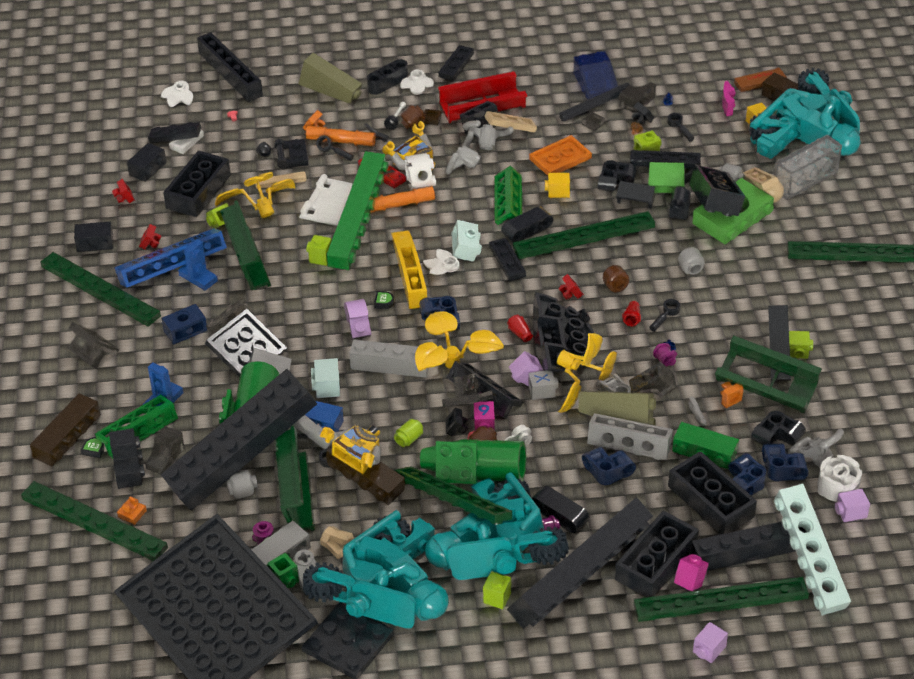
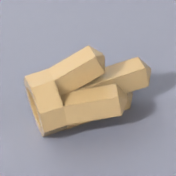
(335, 540)

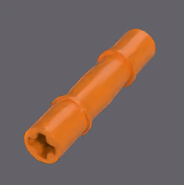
(341, 136)
(404, 198)

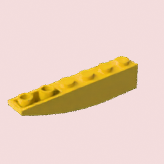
(409, 268)

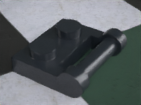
(297, 153)

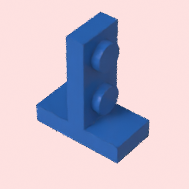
(195, 269)
(161, 384)

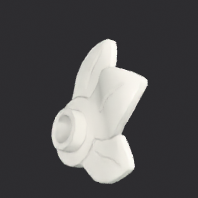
(416, 82)
(177, 94)
(442, 263)
(521, 433)

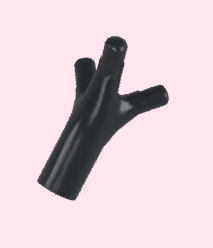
(381, 136)

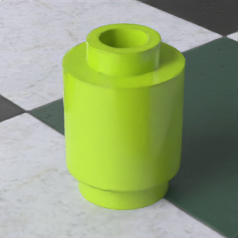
(408, 432)

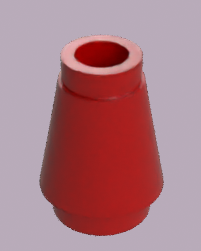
(632, 314)
(519, 327)

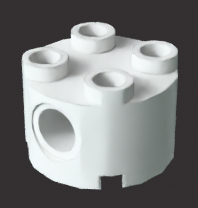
(414, 165)
(838, 476)

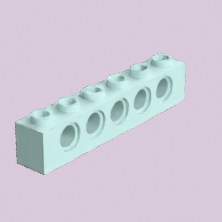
(797, 498)

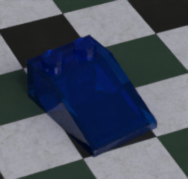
(594, 73)

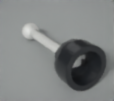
(388, 123)

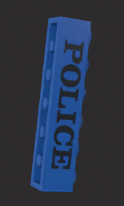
(167, 258)

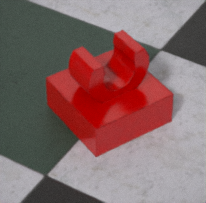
(124, 192)
(150, 238)
(570, 287)

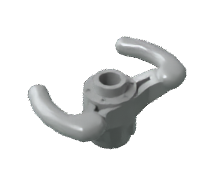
(486, 134)
(464, 156)
(818, 448)

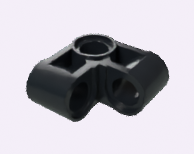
(613, 173)
(680, 203)
(778, 427)

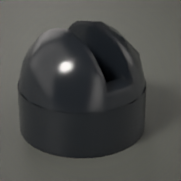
(263, 149)

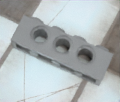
(639, 432)

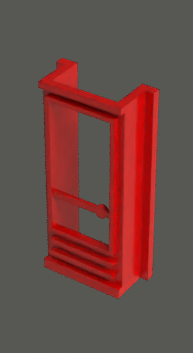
(499, 84)

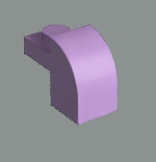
(357, 316)

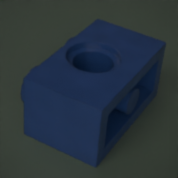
(184, 324)

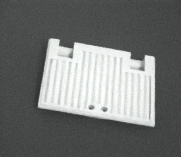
(327, 202)

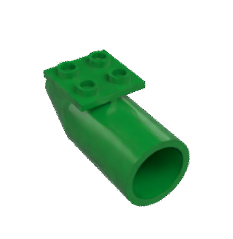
(252, 379)
(475, 460)

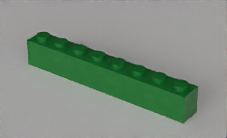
(357, 211)

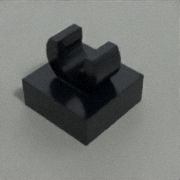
(643, 113)
(455, 422)

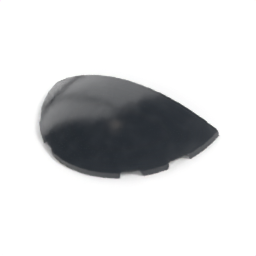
(557, 330)

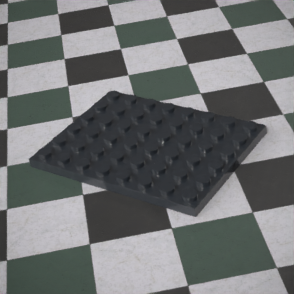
(215, 605)

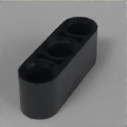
(387, 76)
(527, 224)
(569, 514)

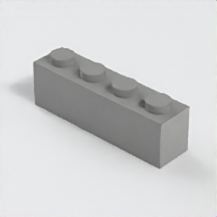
(385, 358)
(287, 540)

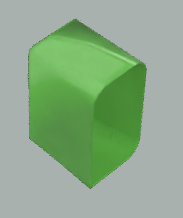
(666, 176)

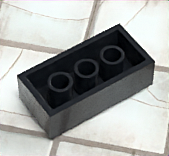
(197, 183)
(716, 190)
(712, 493)
(656, 554)

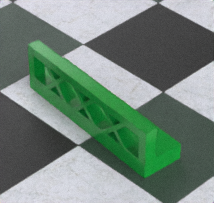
(512, 194)
(144, 425)

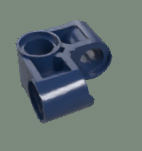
(437, 304)
(782, 465)
(608, 468)
(748, 473)

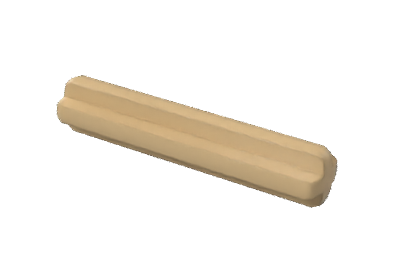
(296, 177)

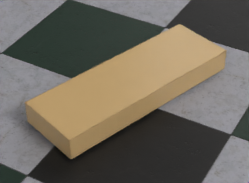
(506, 121)
(760, 178)

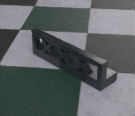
(502, 398)

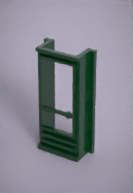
(245, 247)
(805, 375)
(294, 481)

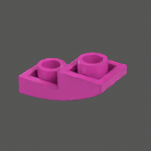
(727, 100)

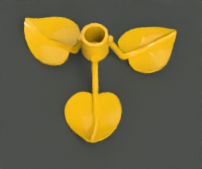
(263, 204)
(430, 355)
(572, 362)

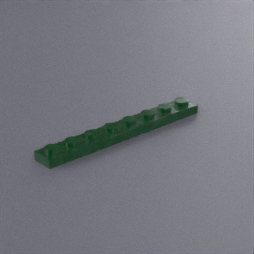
(583, 235)
(850, 251)
(100, 289)
(456, 496)
(94, 521)
(720, 599)

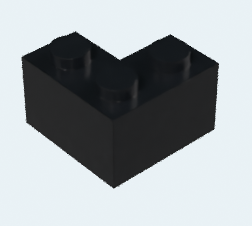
(127, 458)

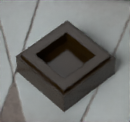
(432, 116)

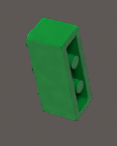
(716, 446)

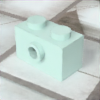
(466, 240)
(325, 378)

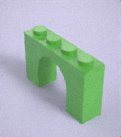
(724, 228)

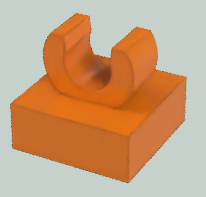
(314, 120)
(731, 394)
(131, 511)

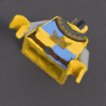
(414, 146)
(355, 446)

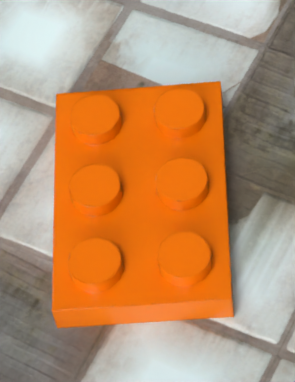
(560, 155)

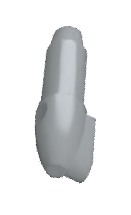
(695, 409)

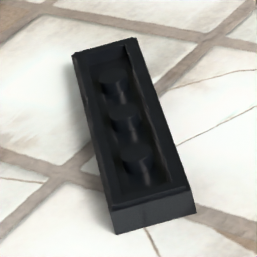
(643, 158)
(779, 335)

